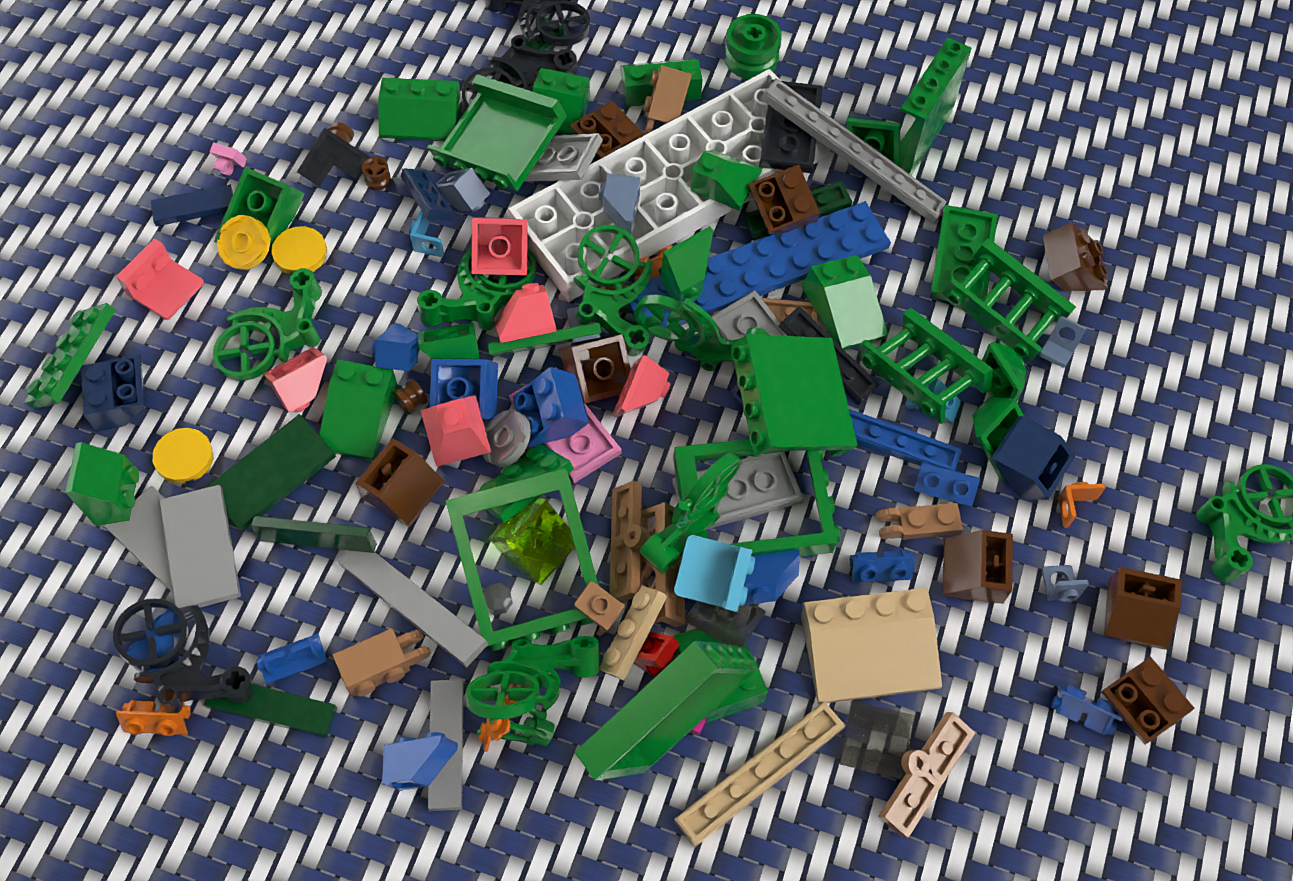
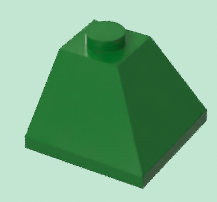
(879, 135)
(723, 178)
(686, 266)
(450, 342)
(1008, 371)
(993, 422)

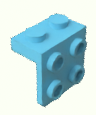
(714, 572)

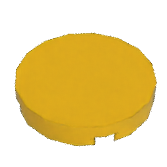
(243, 242)
(299, 249)
(183, 455)

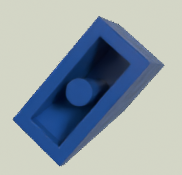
(771, 576)

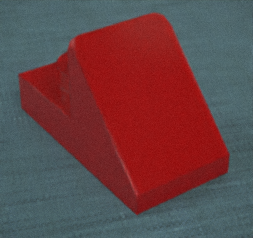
(656, 653)

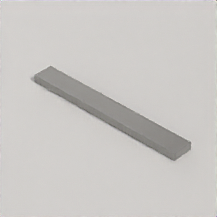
(854, 150)

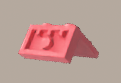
(158, 281)

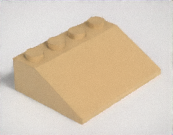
(872, 645)

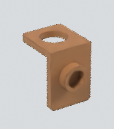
(599, 606)

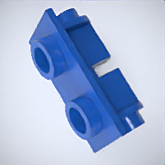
(946, 484)
(889, 567)
(291, 659)
(1099, 714)

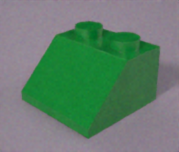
(570, 91)
(102, 484)

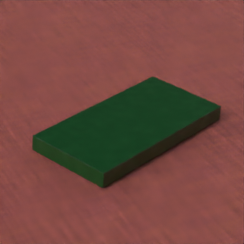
(272, 471)

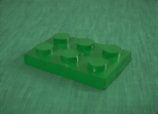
(536, 462)

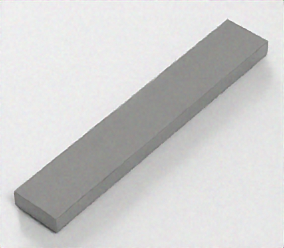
(414, 605)

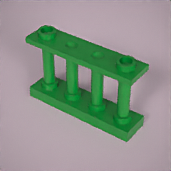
(1024, 282)
(935, 343)

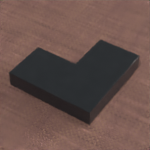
(331, 151)

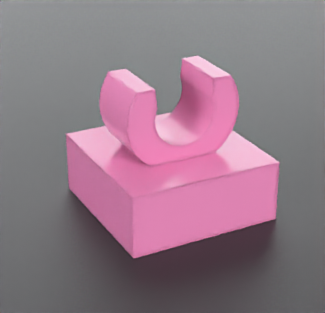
(227, 158)

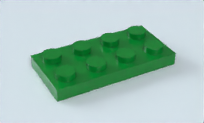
(959, 240)
(69, 357)

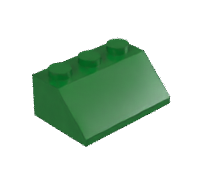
(637, 79)
(418, 108)

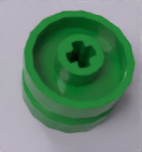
(752, 45)

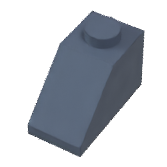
(463, 190)
(621, 200)

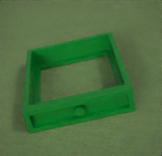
(500, 496)
(812, 544)
(666, 710)

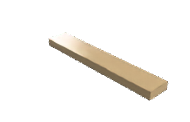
(759, 774)

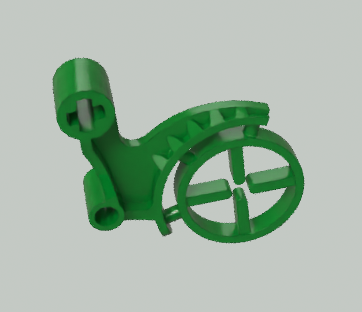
(477, 302)
(604, 305)
(293, 326)
(705, 345)
(693, 514)
(1236, 516)
(530, 667)

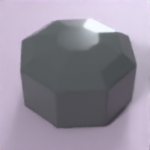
(497, 598)

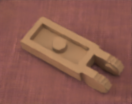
(921, 521)

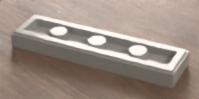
(447, 718)

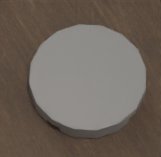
(507, 438)

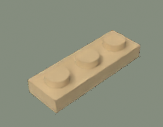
(632, 632)

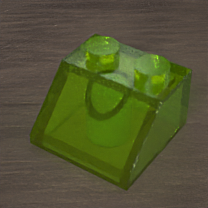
(534, 540)

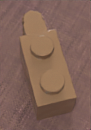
(667, 96)
(378, 660)

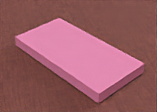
(585, 449)

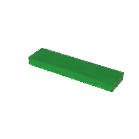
(545, 340)

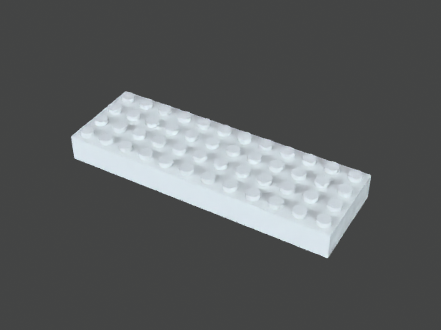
(666, 205)

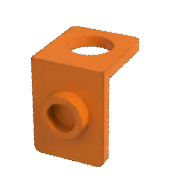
(1076, 492)

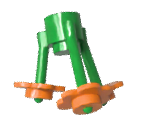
(533, 731)

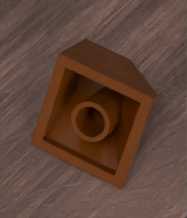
(599, 366)

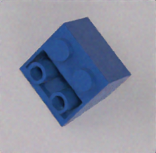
(552, 406)

